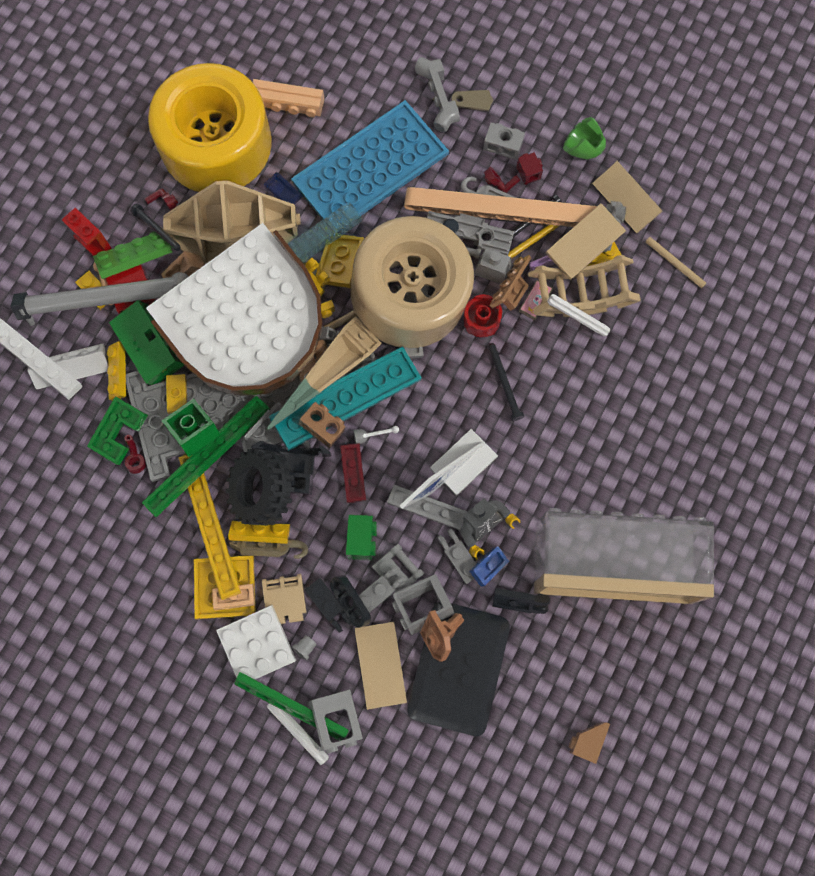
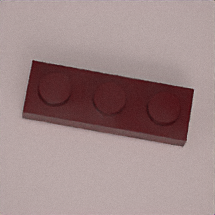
(353, 473)

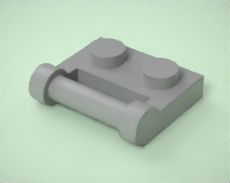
(386, 564)

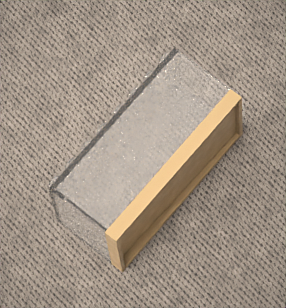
(624, 557)

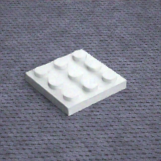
(256, 644)

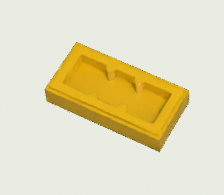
(176, 392)

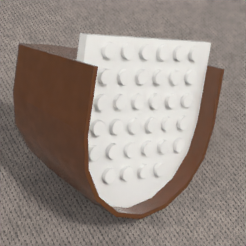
(244, 317)

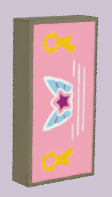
(533, 300)

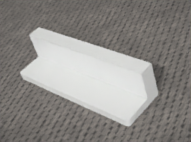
(77, 363)

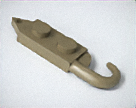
(269, 549)

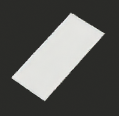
(256, 426)

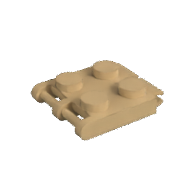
(286, 598)

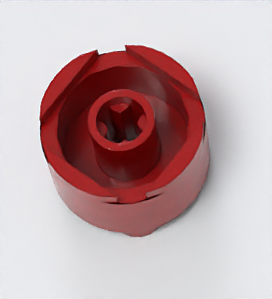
(478, 325)

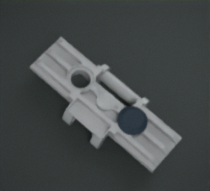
(472, 229)

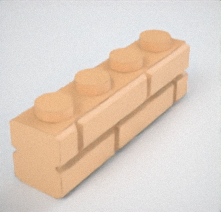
(290, 98)

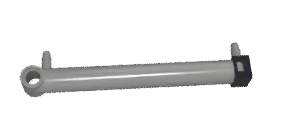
(25, 306)

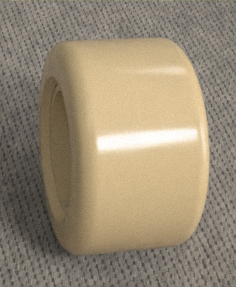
(403, 244)

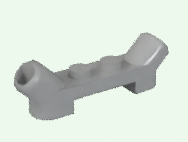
(434, 72)

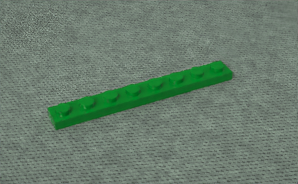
(205, 457)

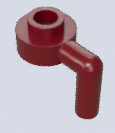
(493, 177)
(169, 200)
(134, 457)

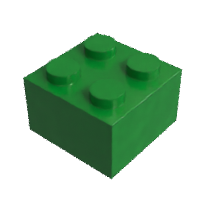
(191, 427)
(360, 537)

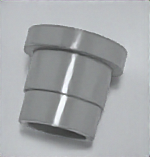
(304, 647)

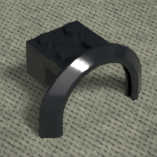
(301, 461)

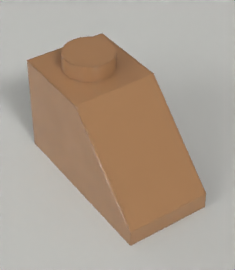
(589, 742)

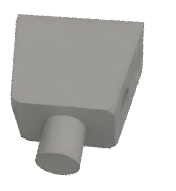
(493, 266)

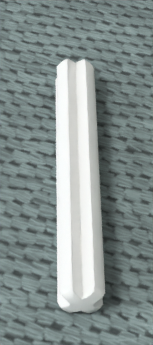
(578, 315)
(299, 733)

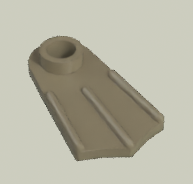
(474, 100)

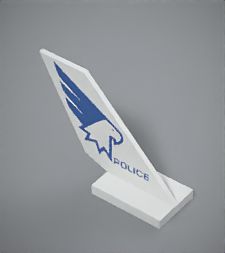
(456, 467)

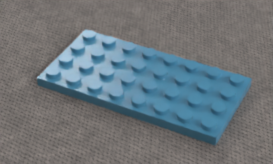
(371, 163)

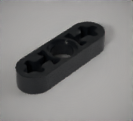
(342, 592)

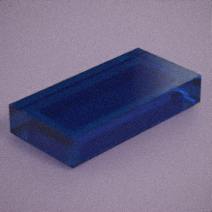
(282, 189)

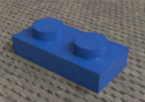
(489, 566)

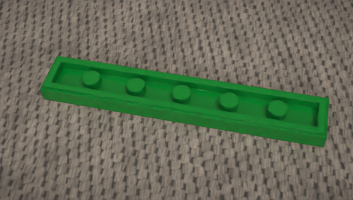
(287, 705)

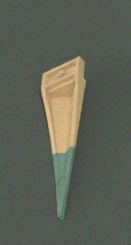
(345, 352)

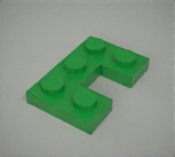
(104, 437)

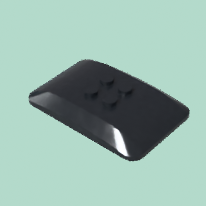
(461, 688)

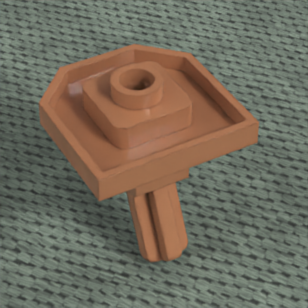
(438, 634)

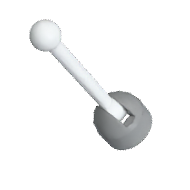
(361, 435)

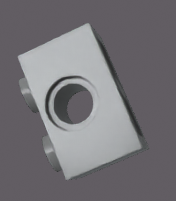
(505, 148)

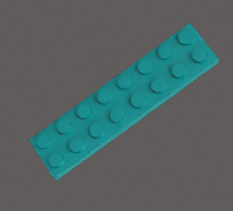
(353, 394)

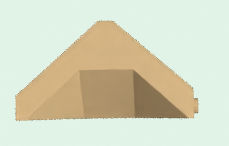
(224, 215)

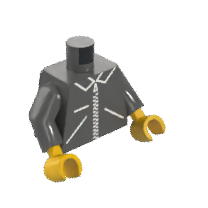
(483, 519)

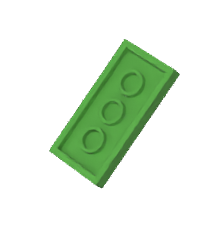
(131, 254)

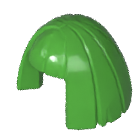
(585, 140)

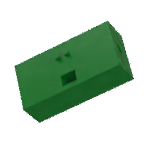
(145, 344)

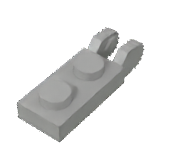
(458, 556)
(380, 590)

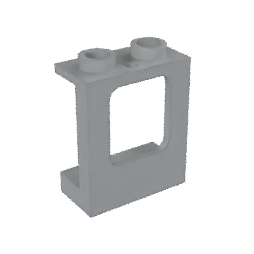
(329, 704)

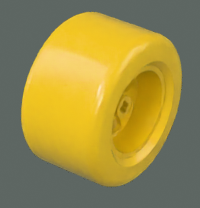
(196, 97)

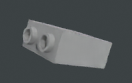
(416, 590)

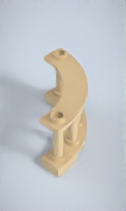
(622, 300)

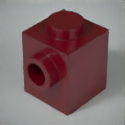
(529, 167)

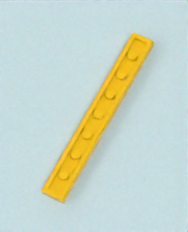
(213, 536)

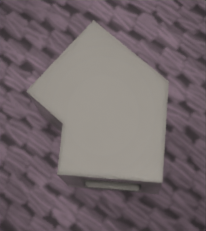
(327, 334)

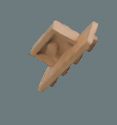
(513, 286)

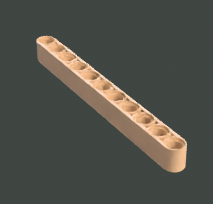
(496, 207)

